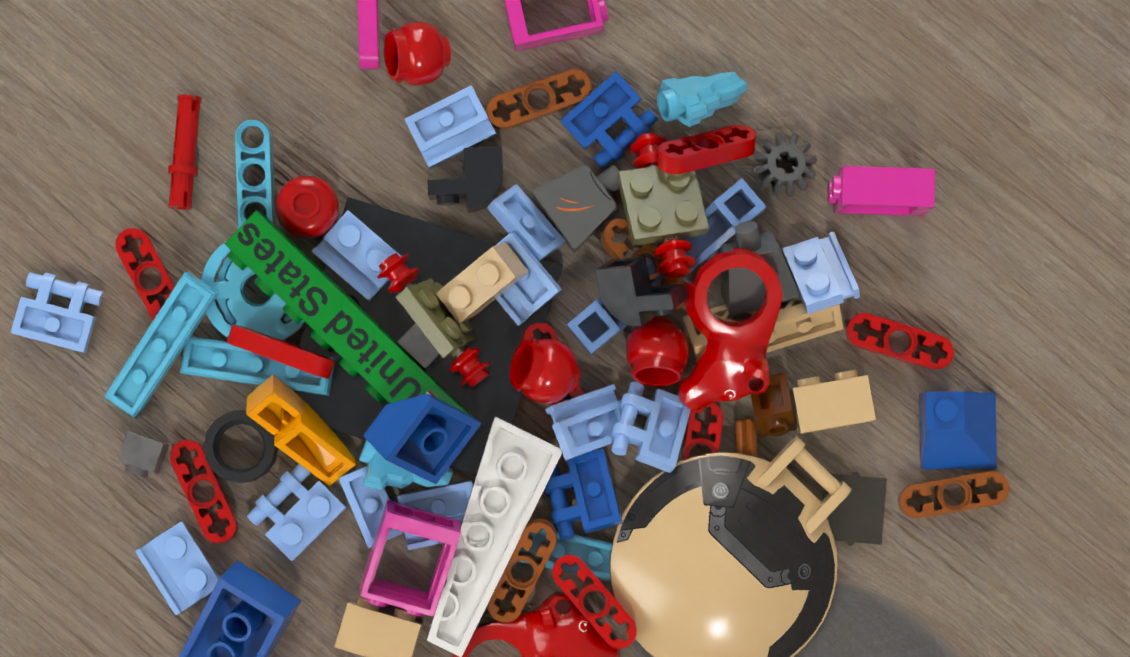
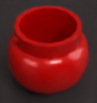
(416, 53)
(307, 207)
(657, 352)
(544, 370)

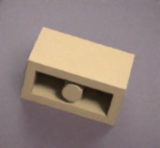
(482, 282)
(832, 403)
(377, 633)

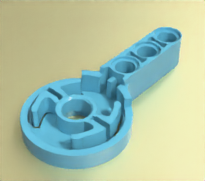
(231, 279)

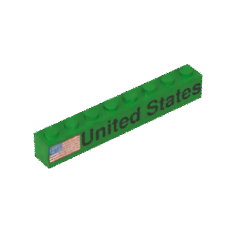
(331, 314)

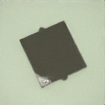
(861, 513)

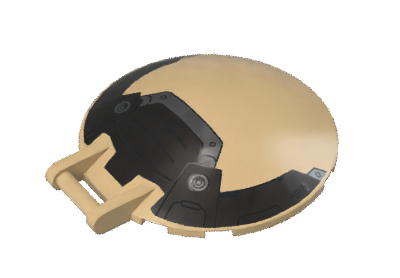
(728, 556)

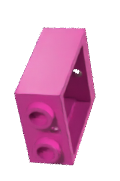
(522, 41)
(882, 191)
(421, 524)

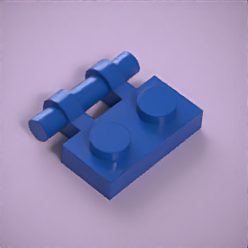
(602, 110)
(593, 492)

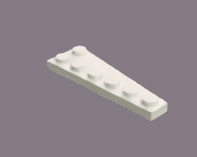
(500, 505)

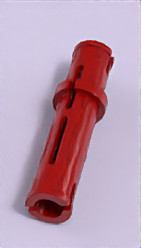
(184, 152)

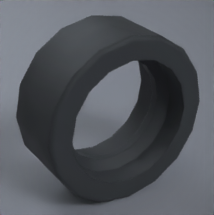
(217, 464)

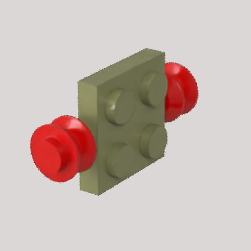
(662, 207)
(435, 319)

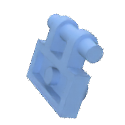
(55, 324)
(663, 429)
(304, 520)

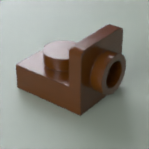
(774, 408)

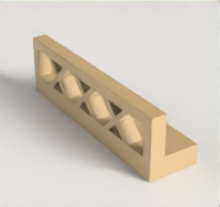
(790, 328)

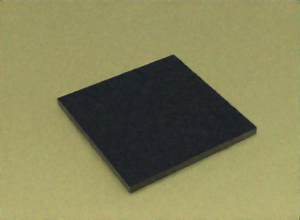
(440, 257)

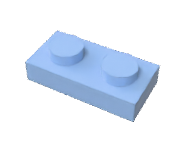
(520, 215)
(366, 505)

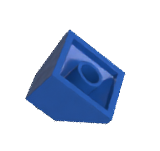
(958, 430)
(421, 435)

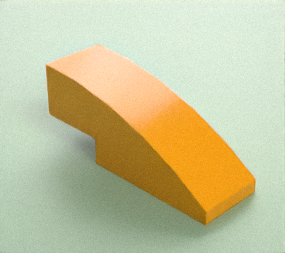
(299, 430)

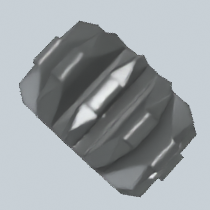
(778, 175)

